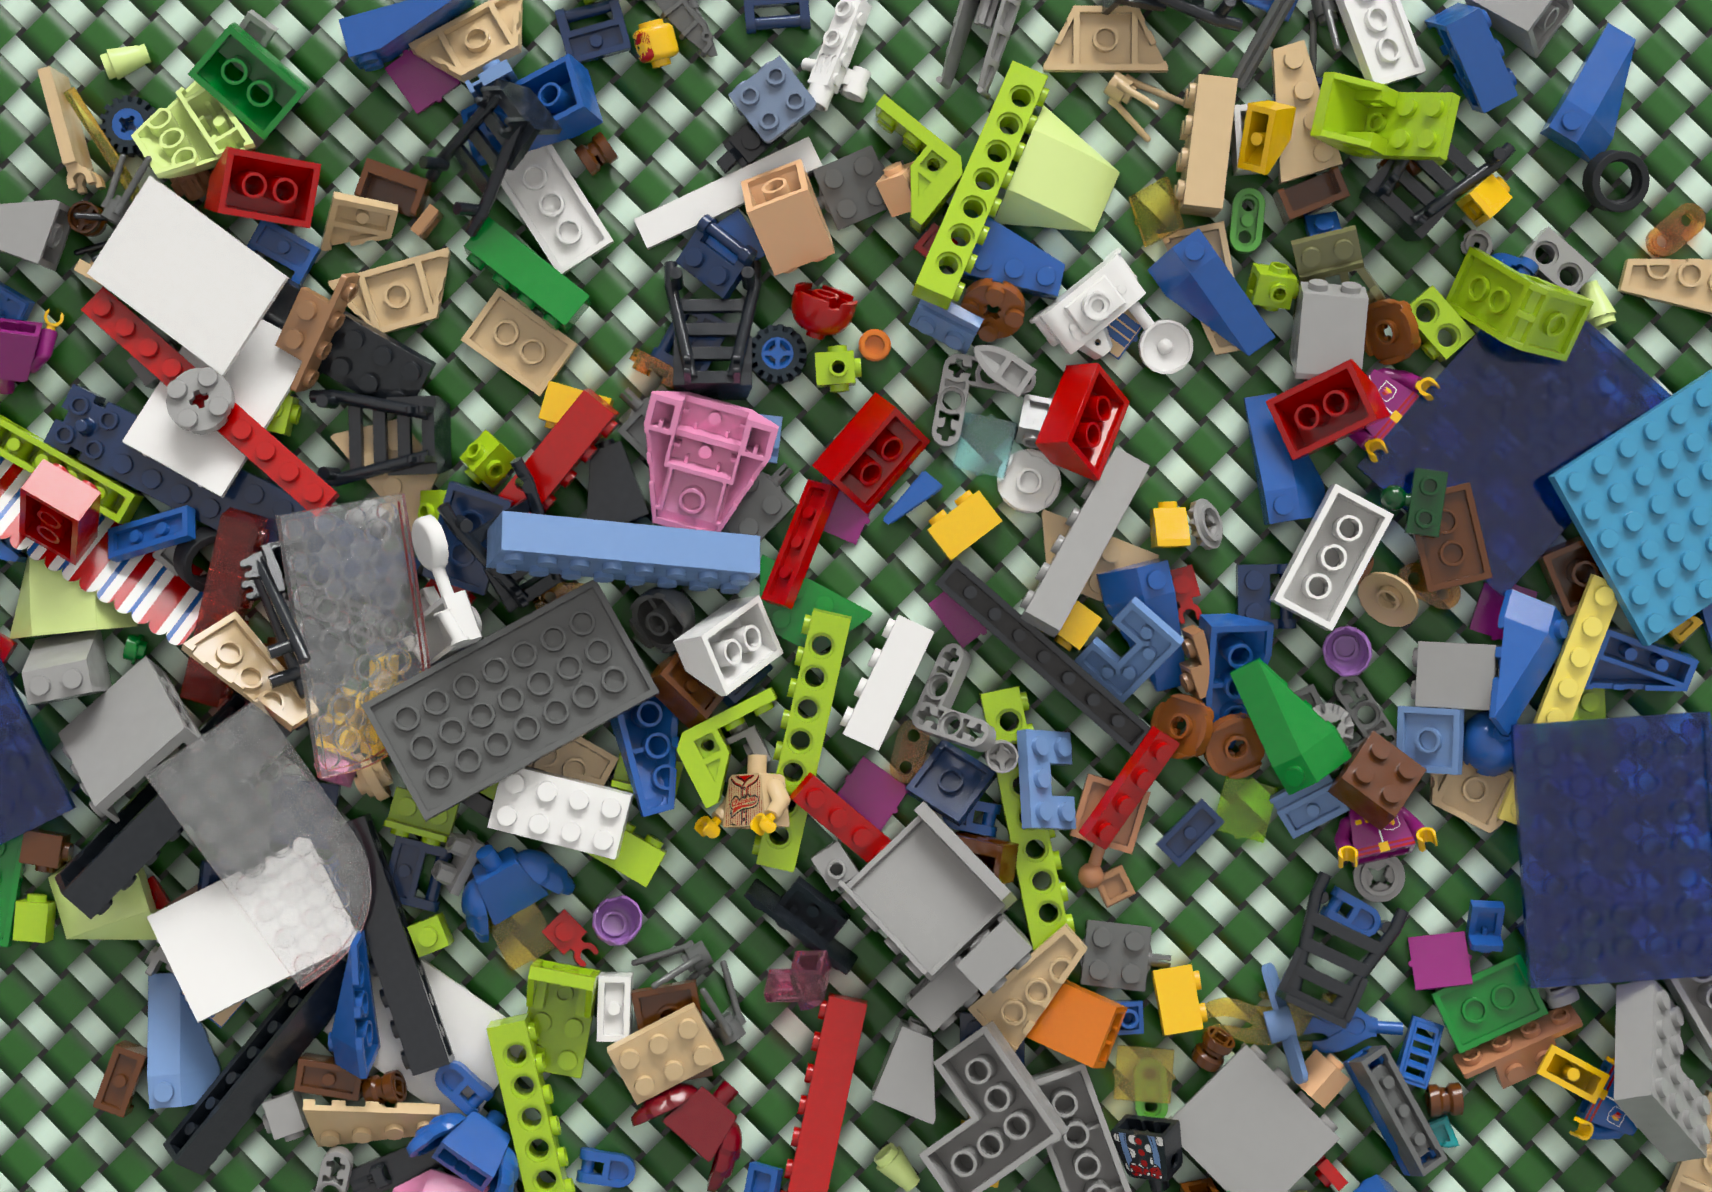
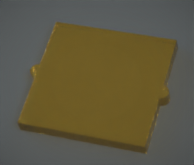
(1156, 212)
(521, 937)
(1143, 1074)

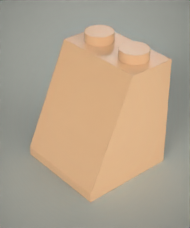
(787, 217)

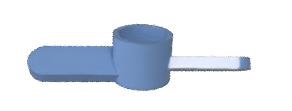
(1282, 1027)

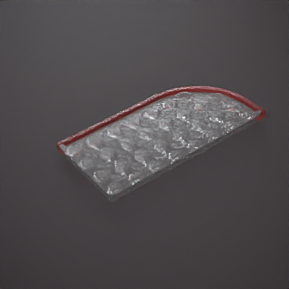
(359, 617)
(271, 838)

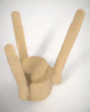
(1123, 88)

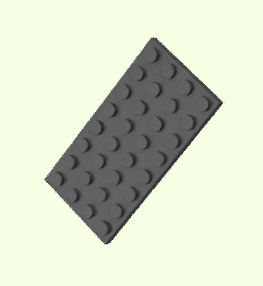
(510, 699)

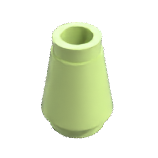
(124, 60)
(1602, 311)
(896, 1166)

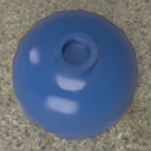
(1486, 747)

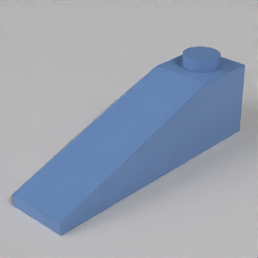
(178, 1047)

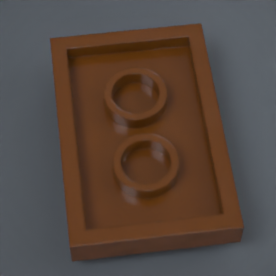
(1460, 549)
(657, 1003)

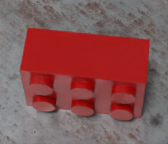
(59, 511)

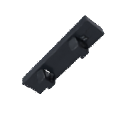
(401, 1168)

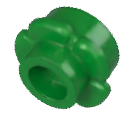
(135, 648)

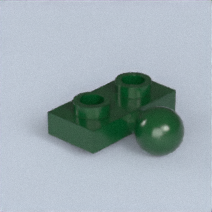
(1423, 503)

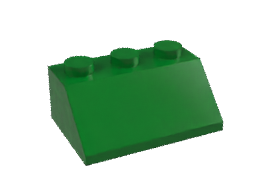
(248, 80)

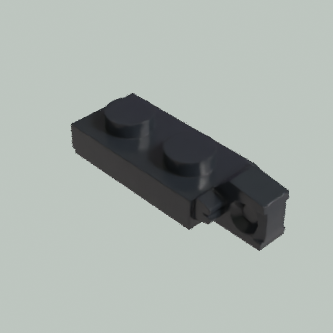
(745, 148)

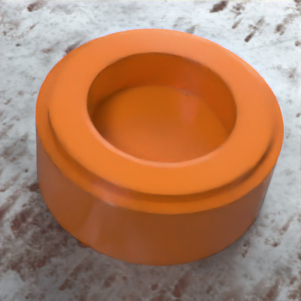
(874, 345)

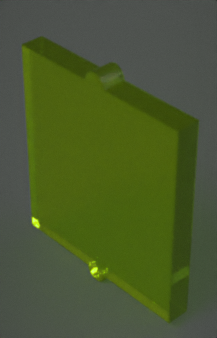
(1245, 808)

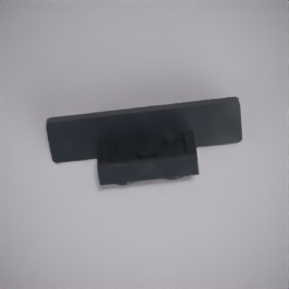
(806, 916)

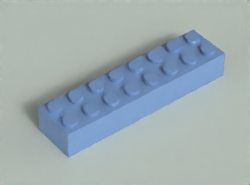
(622, 552)

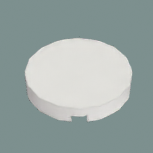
(1029, 482)

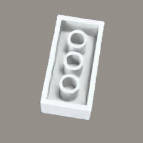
(1331, 557)
(887, 682)
(562, 811)

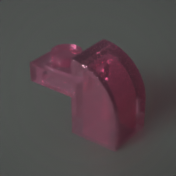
(802, 983)

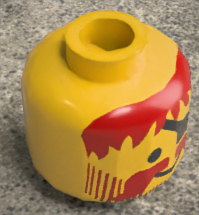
(656, 43)

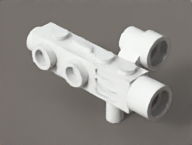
(835, 56)

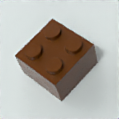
(1567, 572)
(1377, 780)

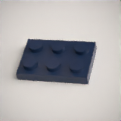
(479, 507)

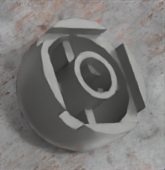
(661, 617)

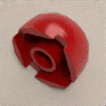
(822, 310)

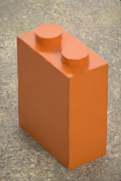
(1080, 1025)

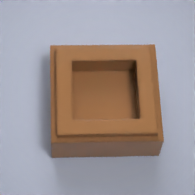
(427, 222)
(1115, 886)

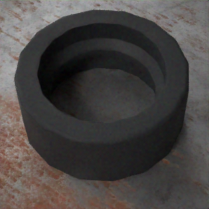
(1639, 183)
(186, 552)

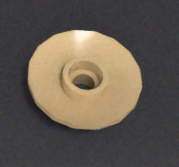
(1388, 599)

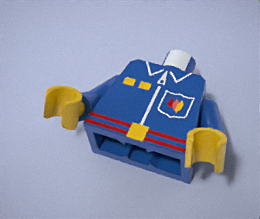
(1605, 1118)

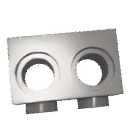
(1560, 257)

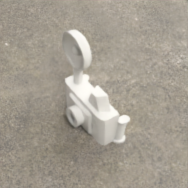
(1100, 298)
(448, 620)

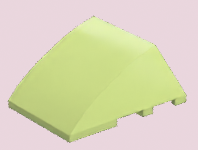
(190, 134)
(1057, 181)
(57, 606)
(122, 921)

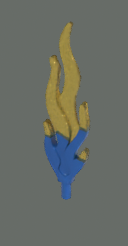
(1337, 1038)

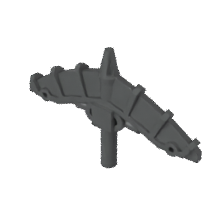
(688, 20)

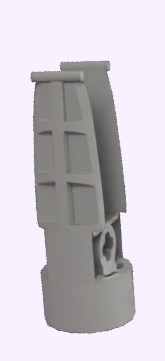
(1000, 36)

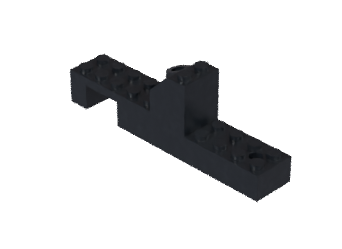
(126, 846)

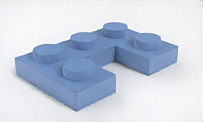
(1153, 646)
(1036, 753)

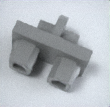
(459, 871)

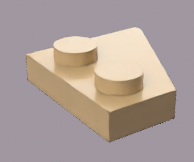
(357, 220)

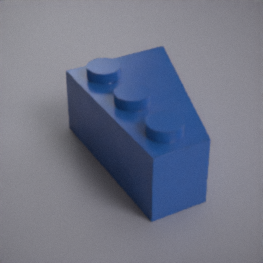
(1475, 56)
(1017, 261)
(1629, 665)

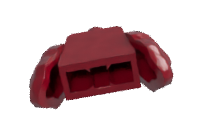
(701, 1122)

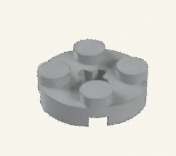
(186, 387)

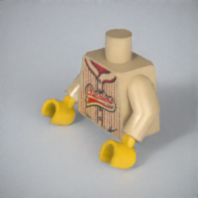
(751, 802)

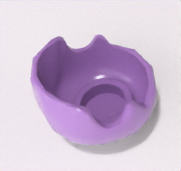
(1347, 651)
(617, 920)

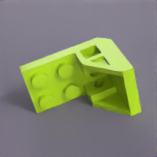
(1382, 123)
(928, 188)
(1518, 306)
(710, 767)
(563, 1006)

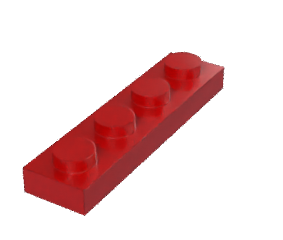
(799, 544)
(1129, 787)
(839, 817)

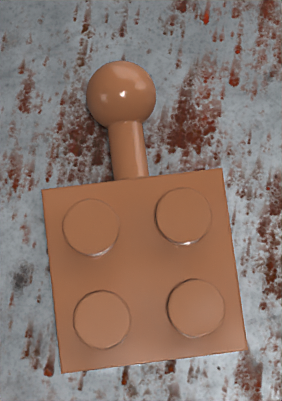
(1094, 788)

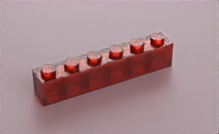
(237, 538)

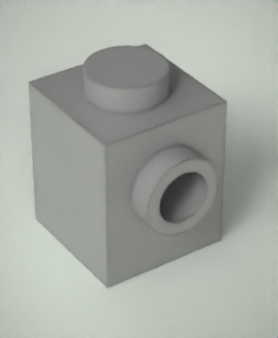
(834, 865)
(285, 1116)

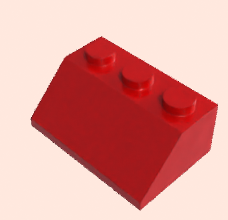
(263, 187)
(1326, 409)
(1083, 420)
(871, 452)

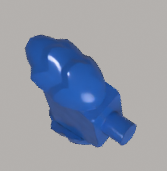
(508, 884)
(470, 1148)

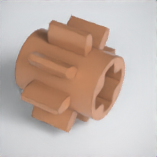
(193, 185)

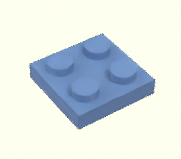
(1432, 737)

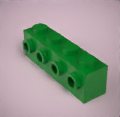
(527, 275)

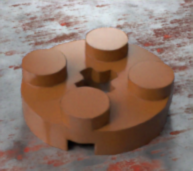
(1006, 297)
(1404, 329)
(1198, 720)
(1225, 761)

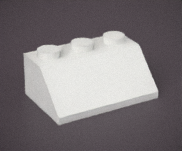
(729, 645)

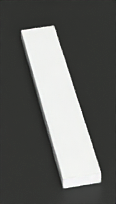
(717, 196)

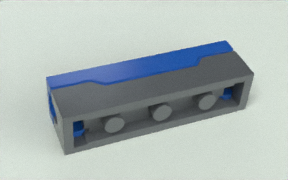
(1395, 1110)

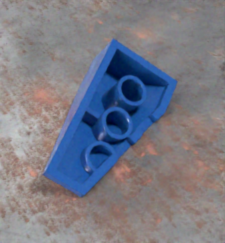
(1591, 104)
(1204, 287)
(1285, 486)
(1154, 587)
(1231, 644)
(1529, 648)
(648, 750)
(355, 1025)

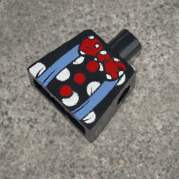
(1149, 1148)

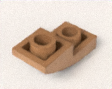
(1197, 669)

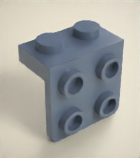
(772, 100)

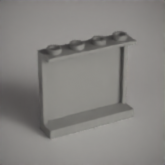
(126, 735)
(928, 894)
(1253, 1127)

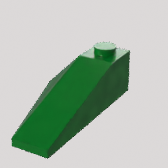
(1293, 735)

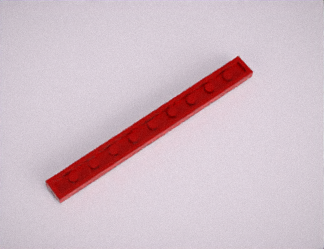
(239, 430)

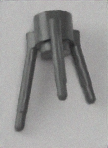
(1327, 14)
(116, 208)
(695, 959)
(726, 1027)

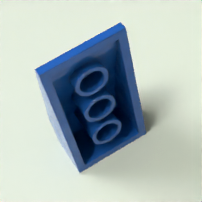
(387, 31)
(566, 94)

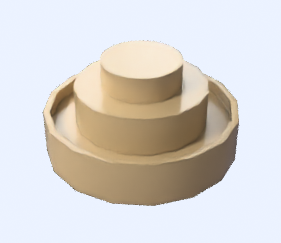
(374, 781)

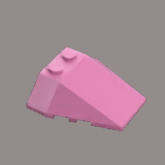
(702, 457)

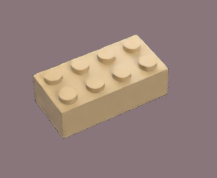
(1206, 146)

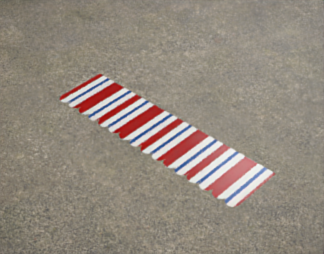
(134, 583)

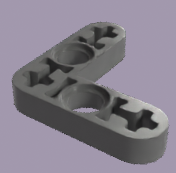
(1380, 723)

